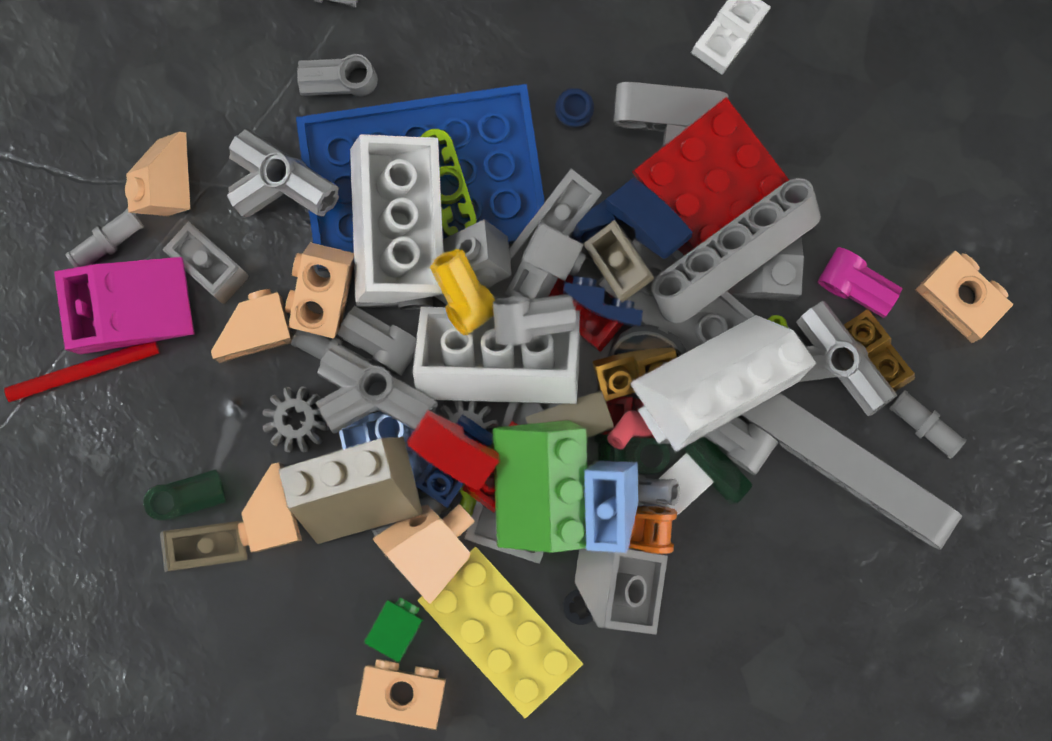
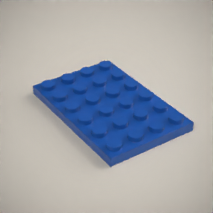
(492, 143)

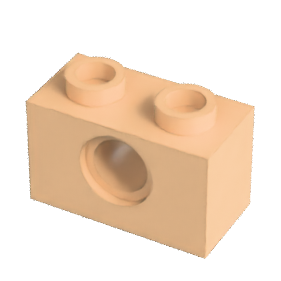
(942, 292)
(377, 699)

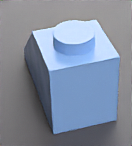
(610, 505)

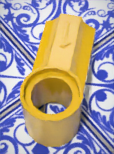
(468, 300)

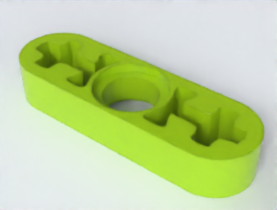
(466, 209)

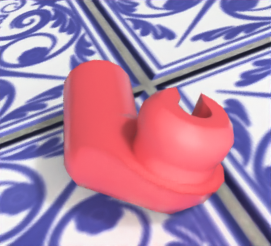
(628, 425)

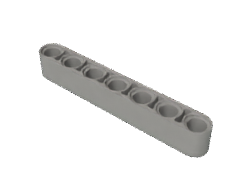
(855, 469)

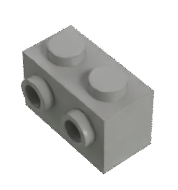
(485, 250)

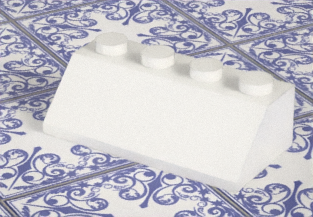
(395, 217)
(482, 370)
(722, 379)

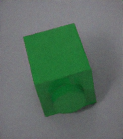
(395, 628)

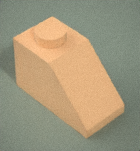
(160, 178)
(254, 327)
(266, 516)

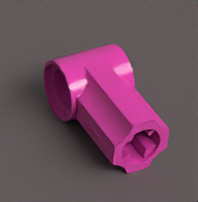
(851, 278)

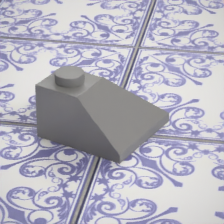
(775, 279)
(622, 588)

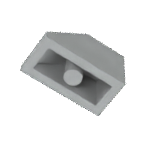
(554, 252)

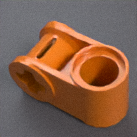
(645, 527)

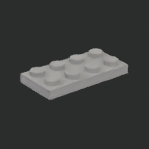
(706, 324)

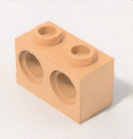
(328, 292)

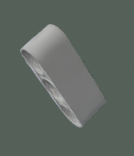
(655, 105)

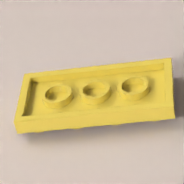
(502, 634)

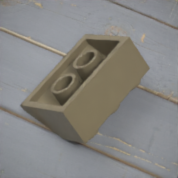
(352, 489)

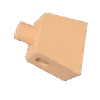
(427, 548)

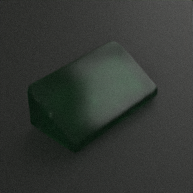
(725, 475)

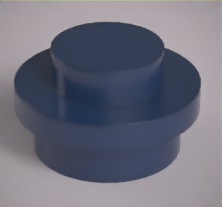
(574, 107)

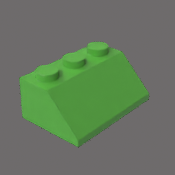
(541, 486)

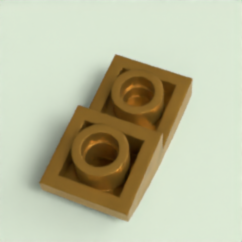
(880, 351)
(618, 371)

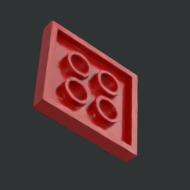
(711, 171)

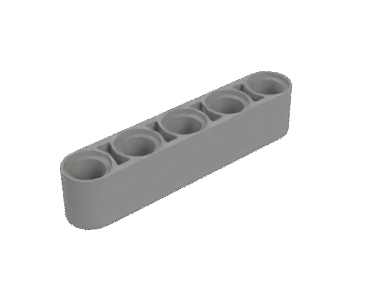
(736, 250)

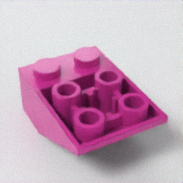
(123, 304)

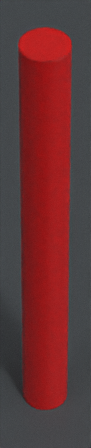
(80, 371)

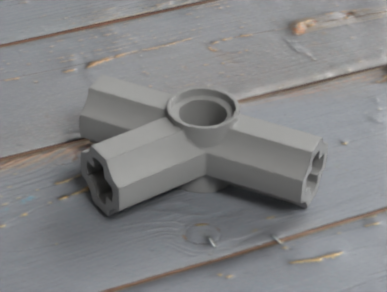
(265, 180)
(828, 339)
(352, 399)

